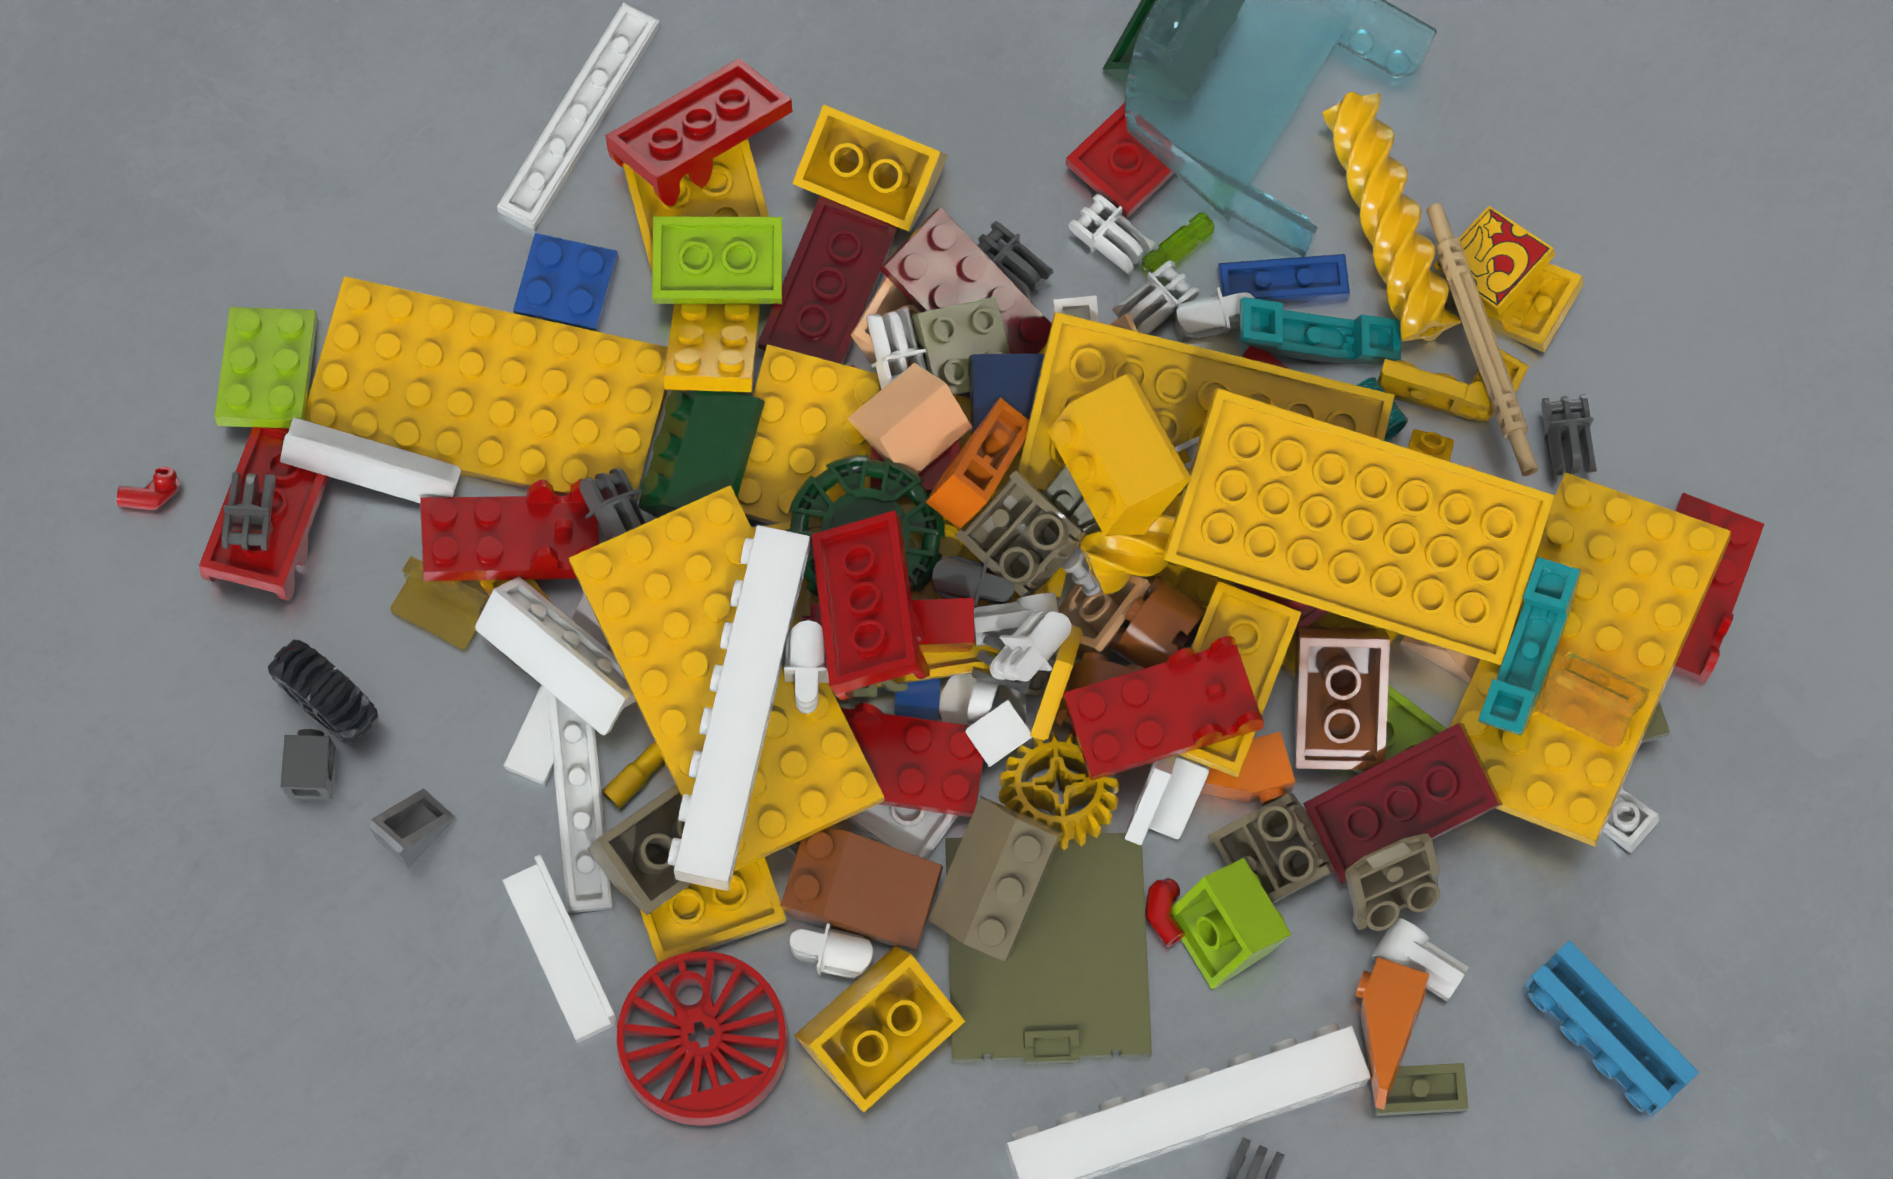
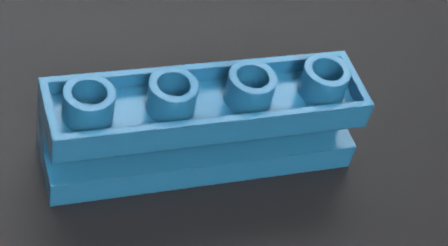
(1610, 1029)

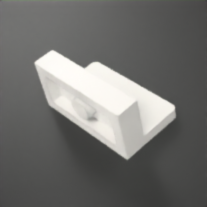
(1167, 798)

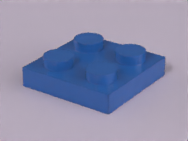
(566, 282)

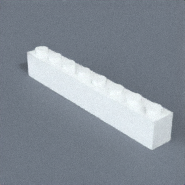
(741, 708)
(1192, 1110)

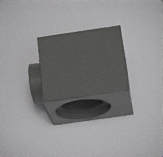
(308, 765)

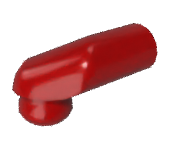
(154, 495)
(1158, 909)

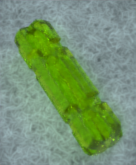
(1179, 242)

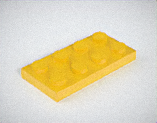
(1262, 637)

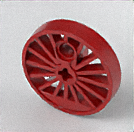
(720, 1102)

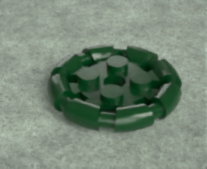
(864, 503)

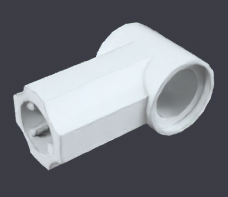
(1007, 617)
(1411, 947)

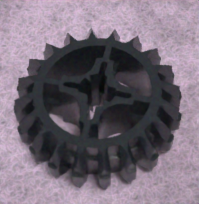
(323, 691)

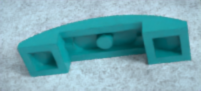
(1318, 336)
(1531, 647)

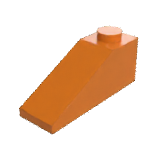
(979, 465)
(1263, 776)
(1388, 1016)

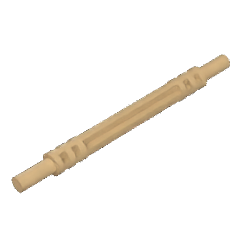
(1482, 340)

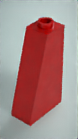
(945, 623)

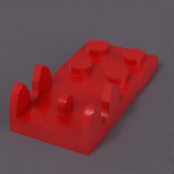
(696, 127)
(293, 511)
(505, 535)
(867, 604)
(1715, 614)
(1164, 709)
(919, 760)

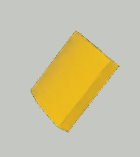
(1539, 307)

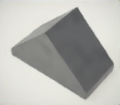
(411, 826)

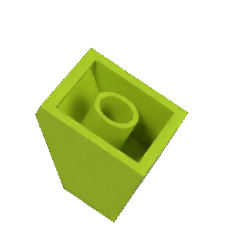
(1229, 922)

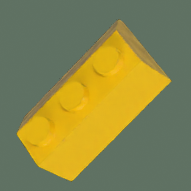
(869, 168)
(1119, 457)
(880, 1028)

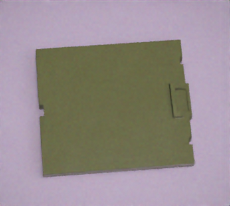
(1076, 970)

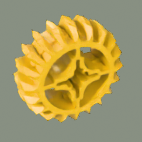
(1077, 788)

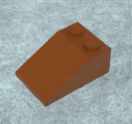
(1341, 697)
(861, 888)

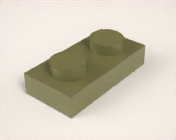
(1427, 1090)

